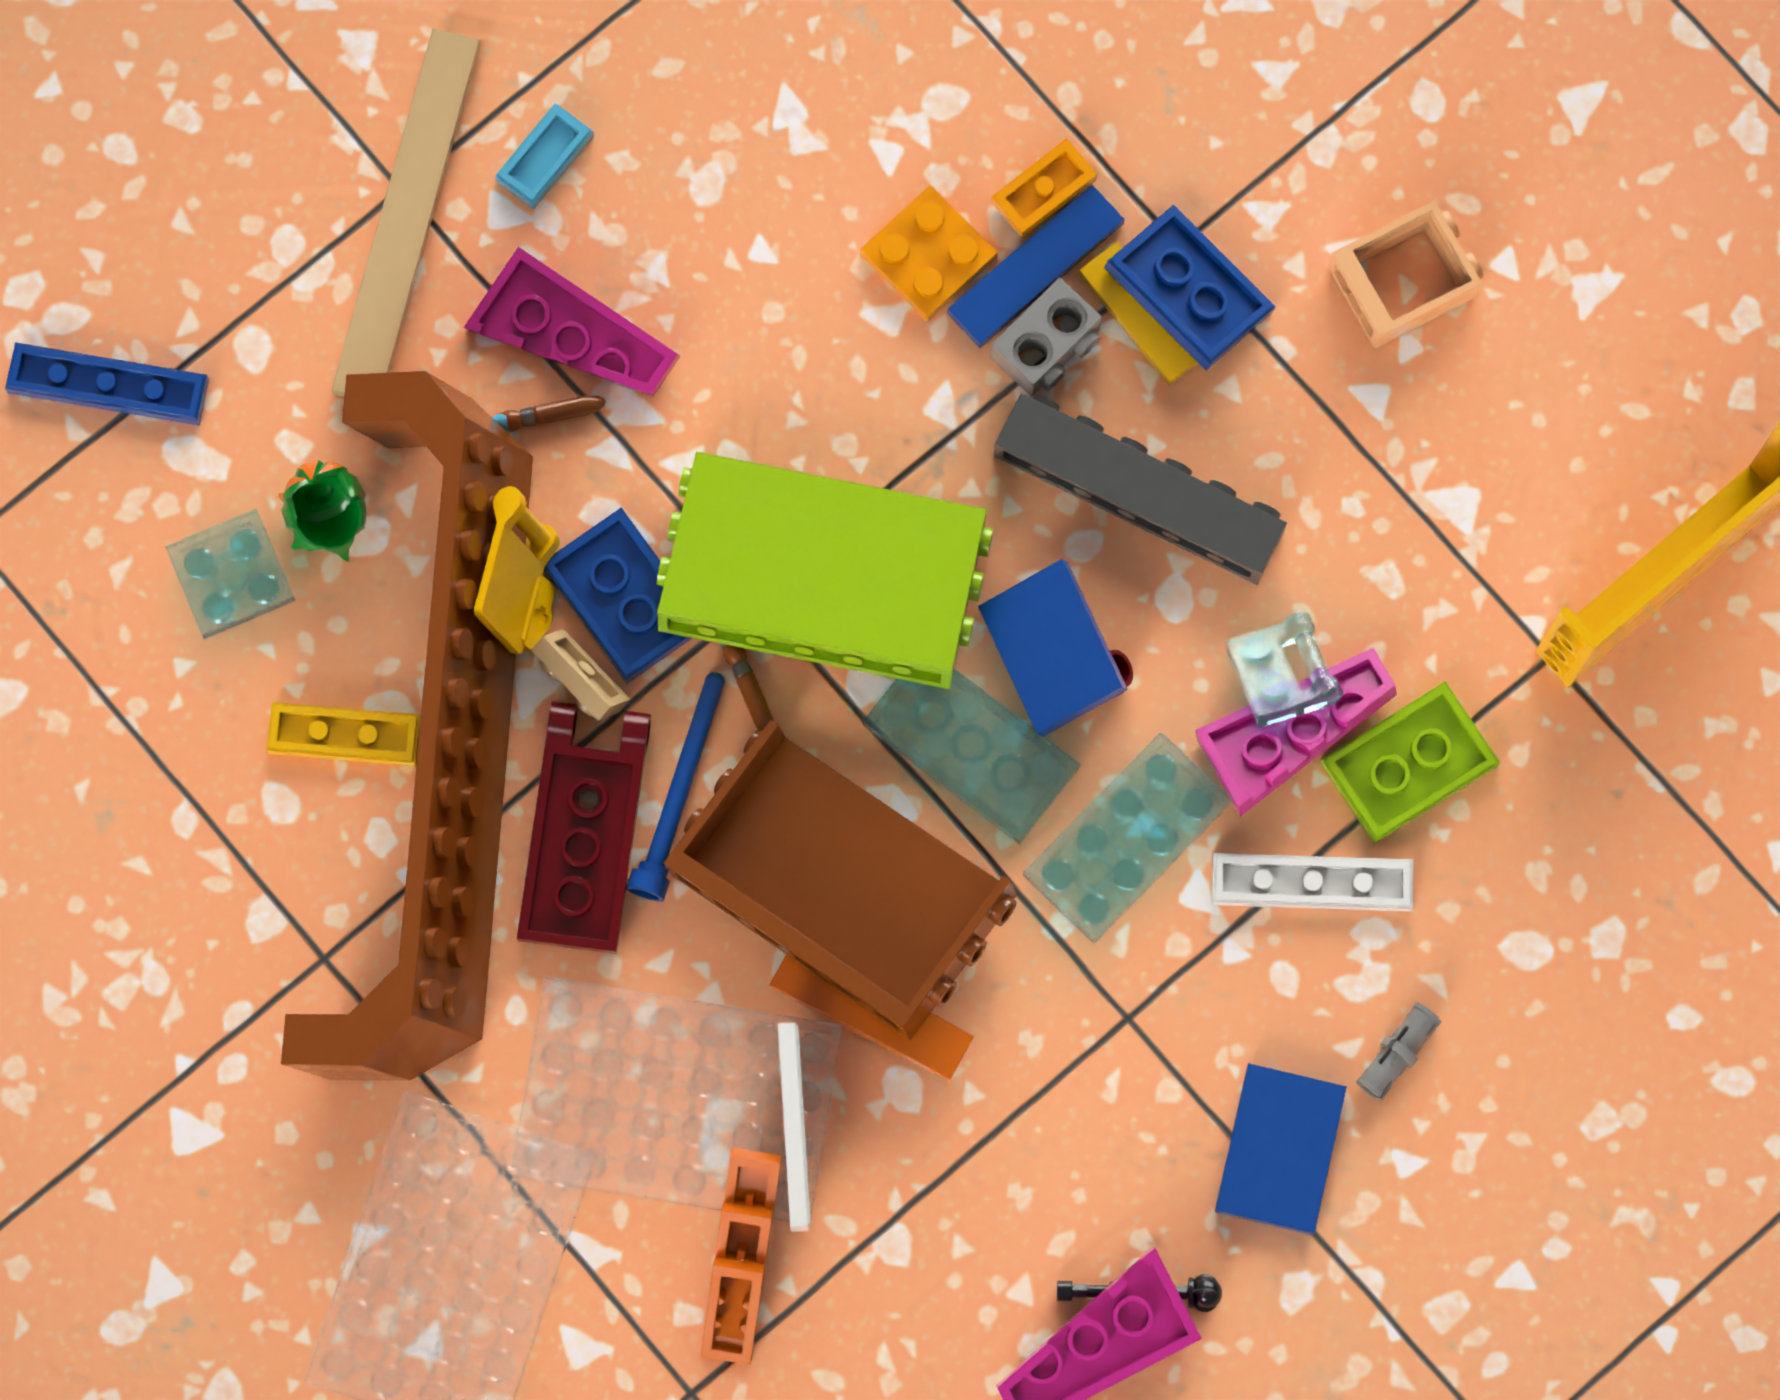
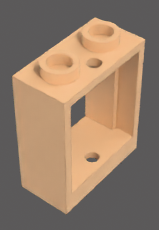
(1363, 297)

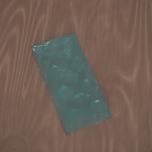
(974, 750)
(1127, 837)

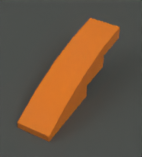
(935, 1046)
(741, 1256)

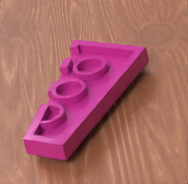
(561, 322)
(1259, 760)
(1109, 1340)

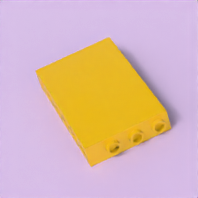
(1583, 639)

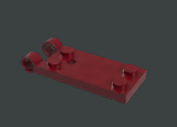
(581, 854)

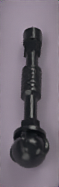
(1202, 1292)

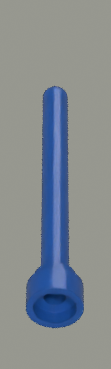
(650, 878)

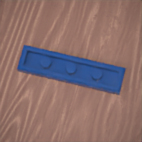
(1035, 266)
(107, 383)

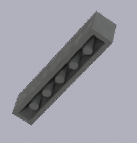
(1140, 487)

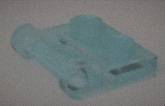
(1269, 678)

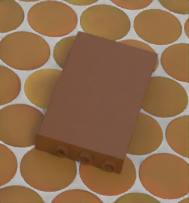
(840, 881)

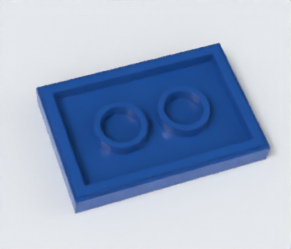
(1189, 287)
(614, 592)
(1052, 648)
(1280, 1149)

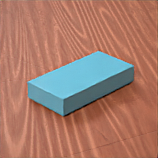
(544, 156)

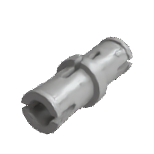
(1398, 1051)

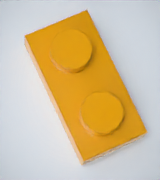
(1044, 188)

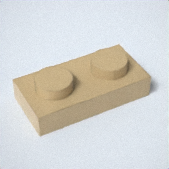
(567, 662)

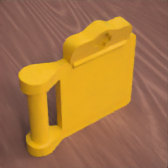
(513, 592)

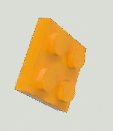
(928, 253)

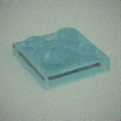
(230, 573)

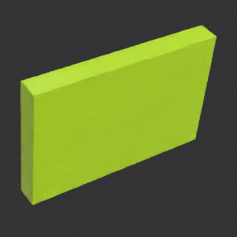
(1409, 762)

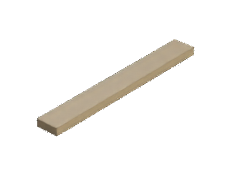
(408, 206)

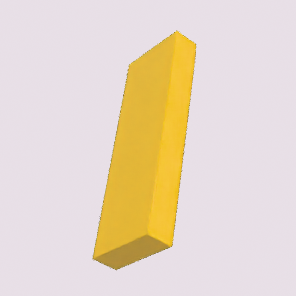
(1147, 334)
(343, 734)

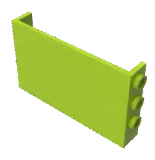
(822, 569)

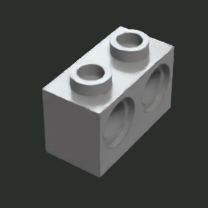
(1036, 331)

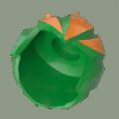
(324, 507)

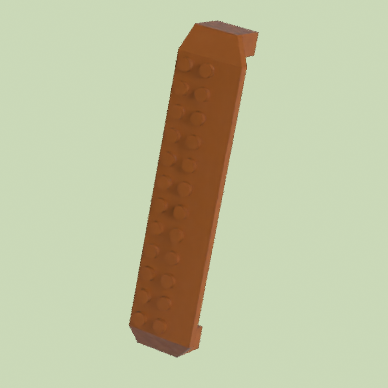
(438, 990)

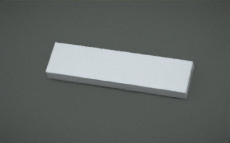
(1312, 882)
(794, 1127)

